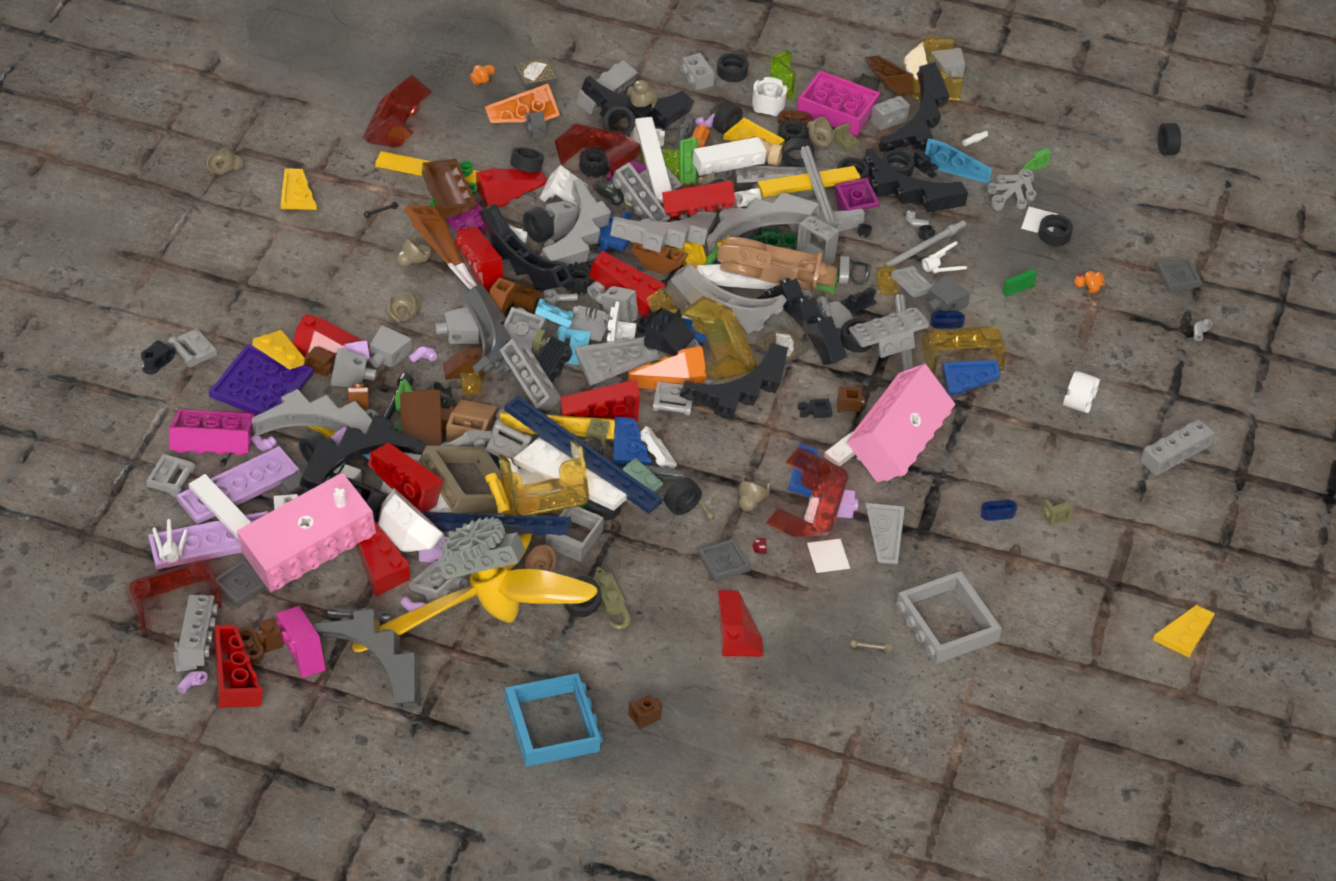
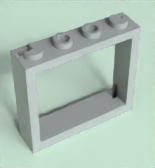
(990, 628)

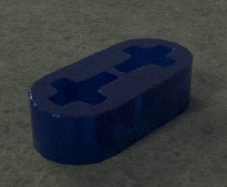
(947, 319)
(998, 510)

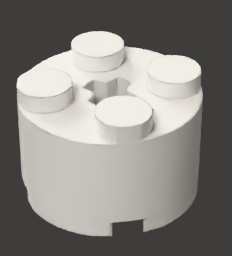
(769, 96)
(1081, 392)

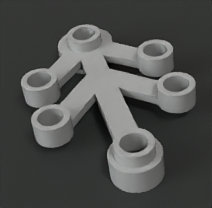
(1024, 177)

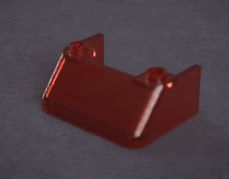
(389, 119)
(618, 146)
(827, 488)
(168, 581)

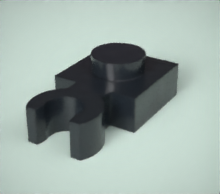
(924, 164)
(818, 408)

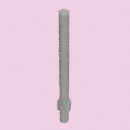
(949, 231)

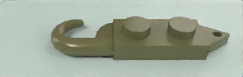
(612, 598)

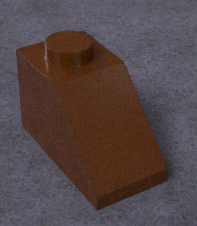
(462, 363)

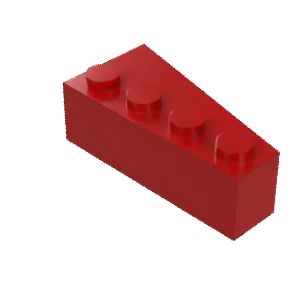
(700, 199)
(480, 256)
(614, 272)
(604, 402)
(406, 476)
(383, 562)
(234, 674)

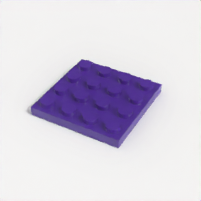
(258, 381)

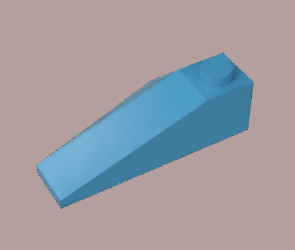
(956, 162)

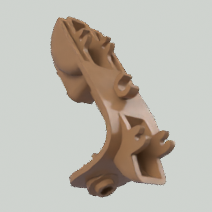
(773, 263)

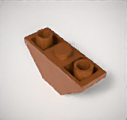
(662, 262)
(503, 293)
(359, 394)

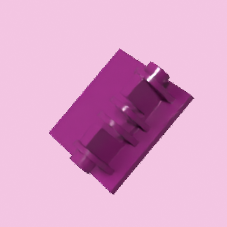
(467, 220)

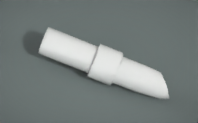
(975, 138)

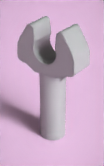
(551, 297)

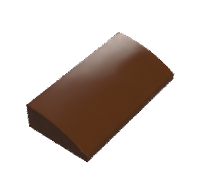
(448, 187)
(421, 416)

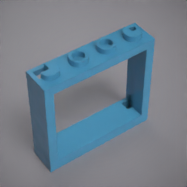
(548, 688)

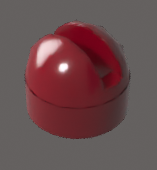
(760, 546)

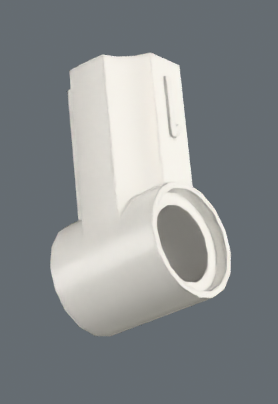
(746, 197)

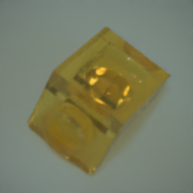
(885, 283)
(662, 300)
(470, 383)

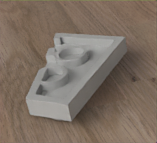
(886, 529)

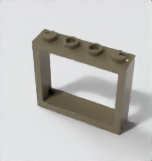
(434, 459)

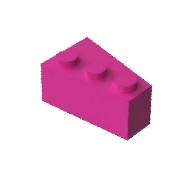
(301, 641)

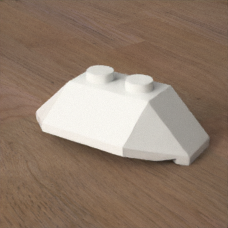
(407, 525)

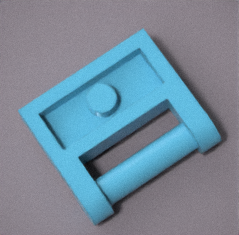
(554, 313)
(578, 339)

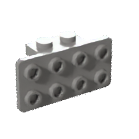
(890, 332)

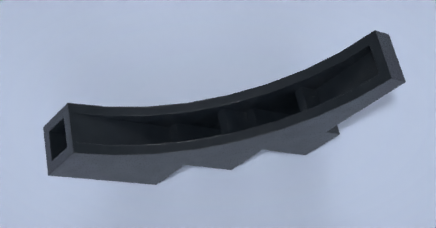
(664, 113)
(917, 131)
(909, 190)
(542, 272)
(806, 313)
(744, 390)
(354, 443)

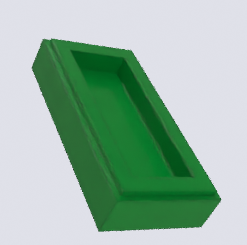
(1019, 282)

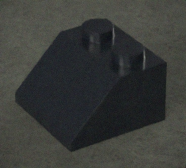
(667, 333)

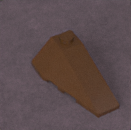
(891, 75)

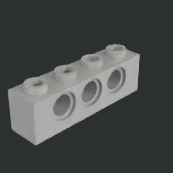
(530, 374)

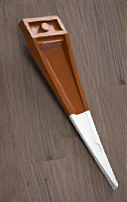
(435, 231)

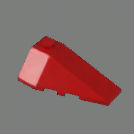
(503, 185)
(320, 333)
(737, 627)

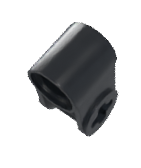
(156, 357)

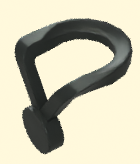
(868, 271)

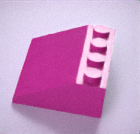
(838, 101)
(211, 432)

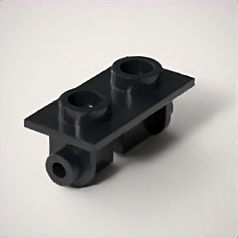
(860, 300)

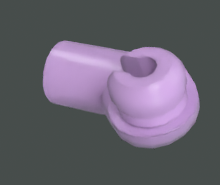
(700, 121)
(423, 352)
(264, 444)
(409, 605)
(192, 679)

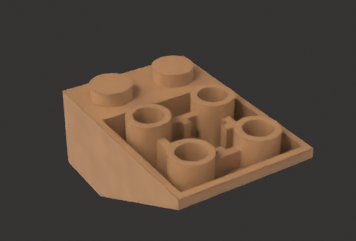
(470, 416)

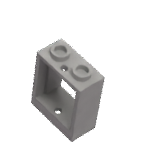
(824, 231)
(570, 546)

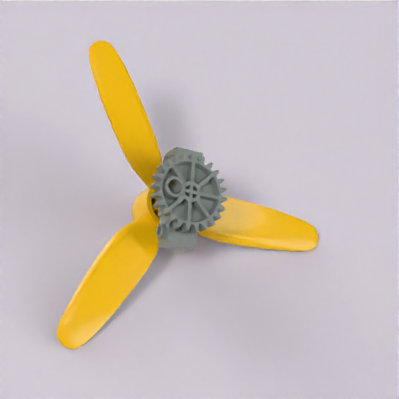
(490, 555)

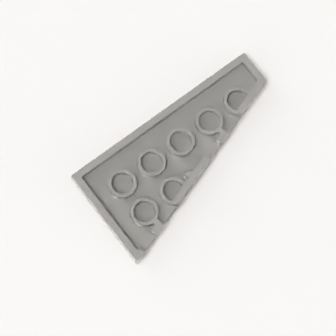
(761, 173)
(613, 358)

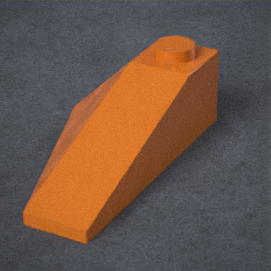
(515, 107)
(685, 366)

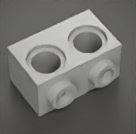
(697, 71)
(890, 113)

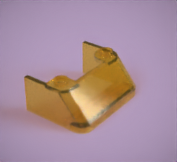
(921, 54)
(724, 337)
(960, 339)
(548, 495)

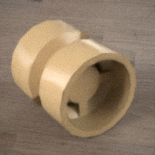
(773, 153)

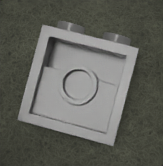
(524, 325)
(434, 585)

